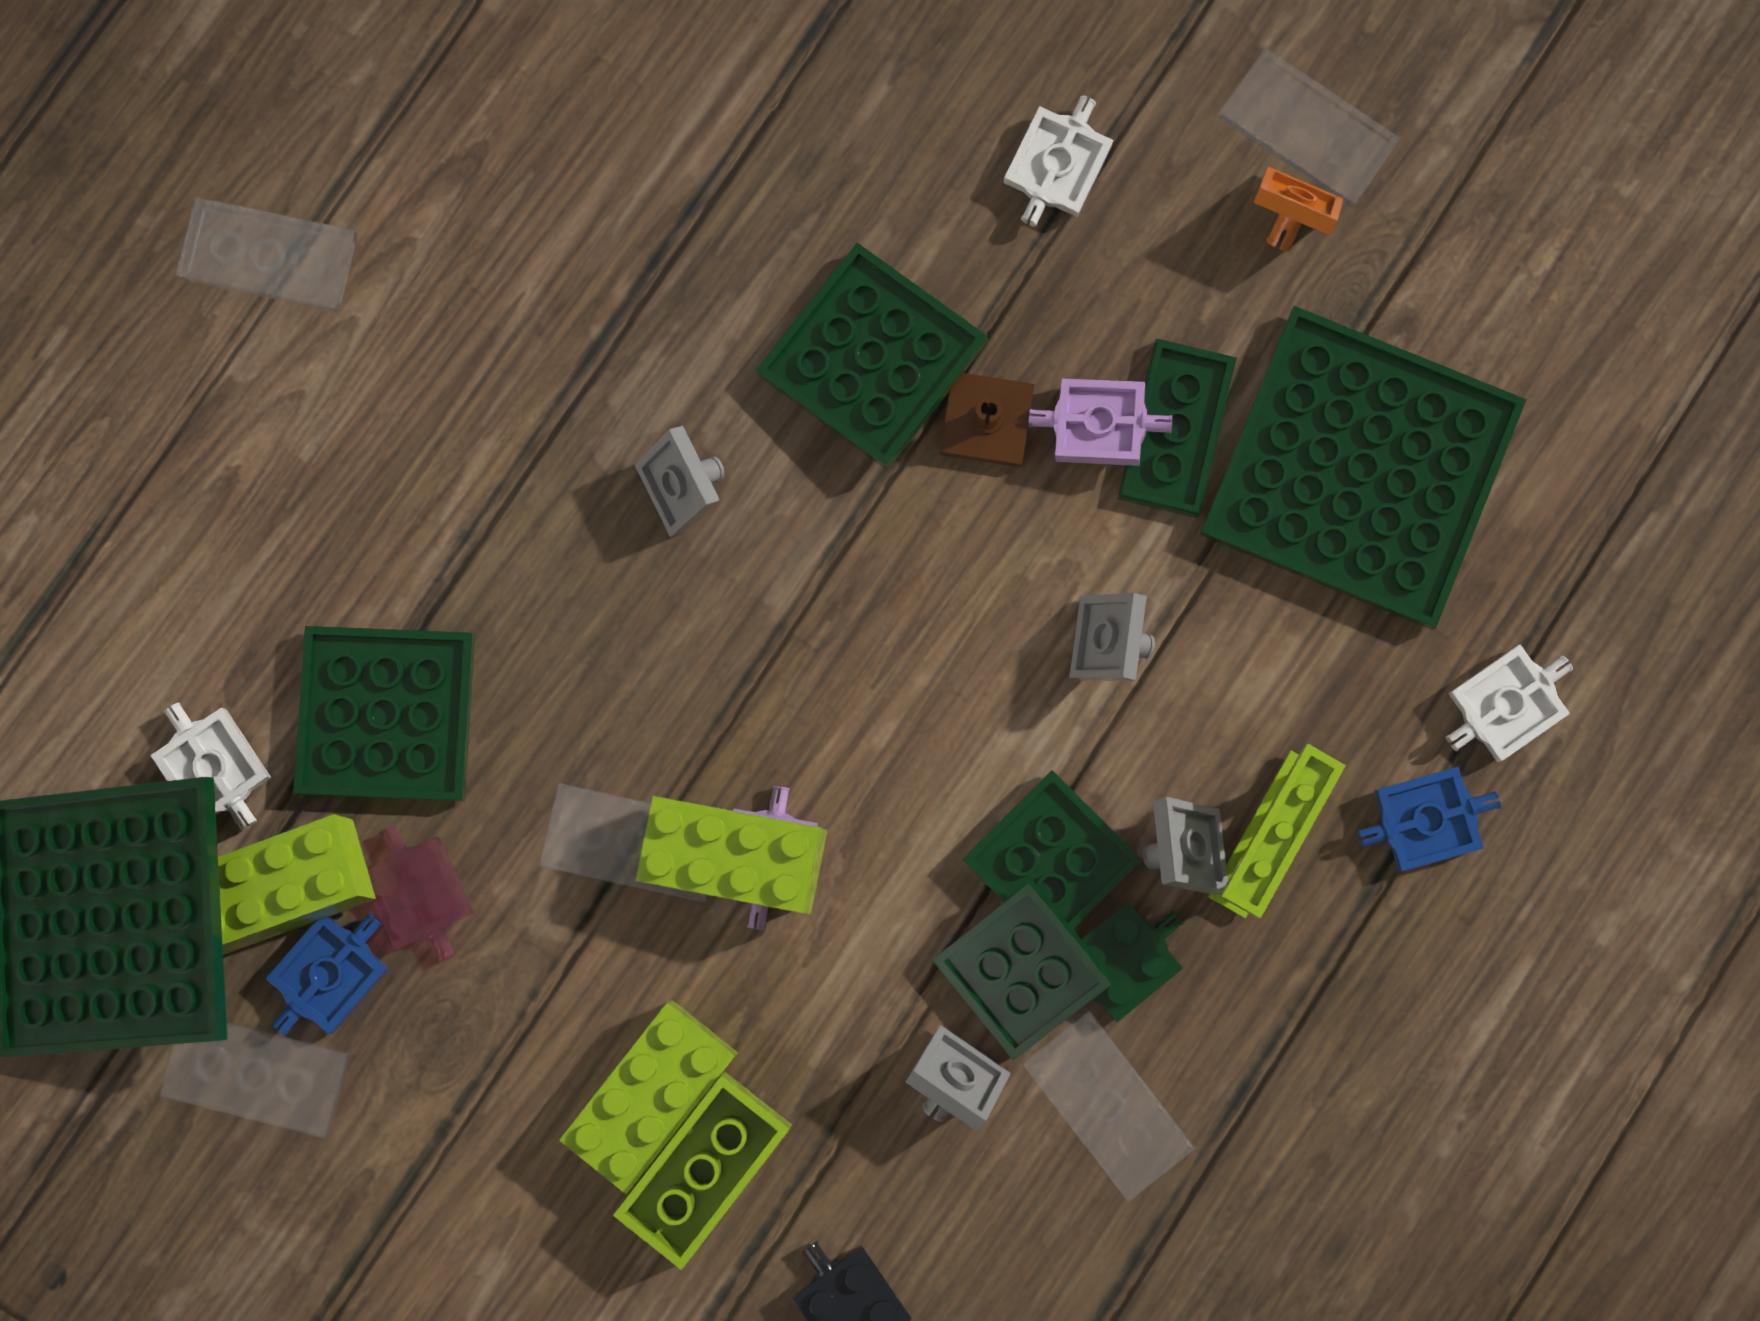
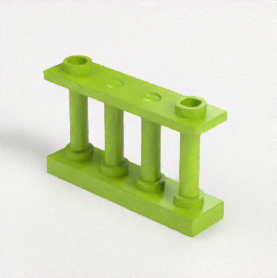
(1278, 830)

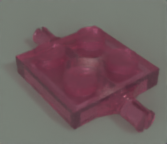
(418, 893)

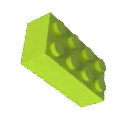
(731, 855)
(291, 881)
(648, 1096)
(702, 1170)

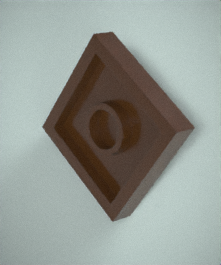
(987, 420)

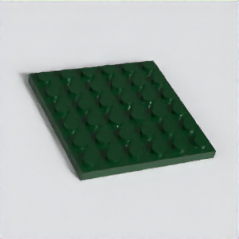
(1363, 467)
(110, 919)

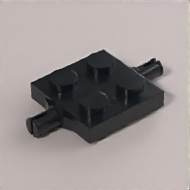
(847, 1290)

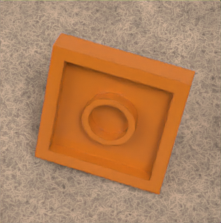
(1296, 205)

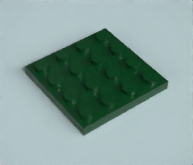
(872, 355)
(384, 713)

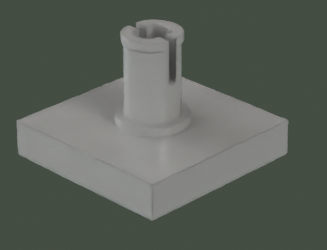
(679, 480)
(1110, 638)
(1188, 846)
(957, 1080)

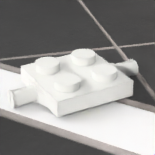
(1058, 161)
(1509, 703)
(214, 750)

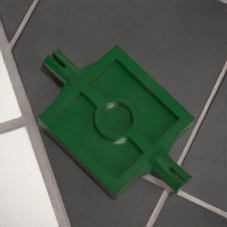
(1134, 958)

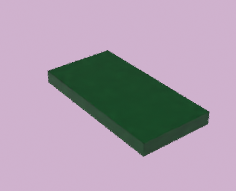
(1177, 465)

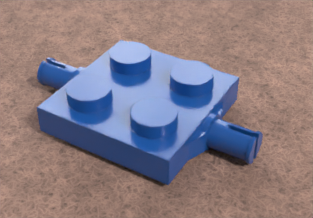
(1428, 819)
(327, 974)

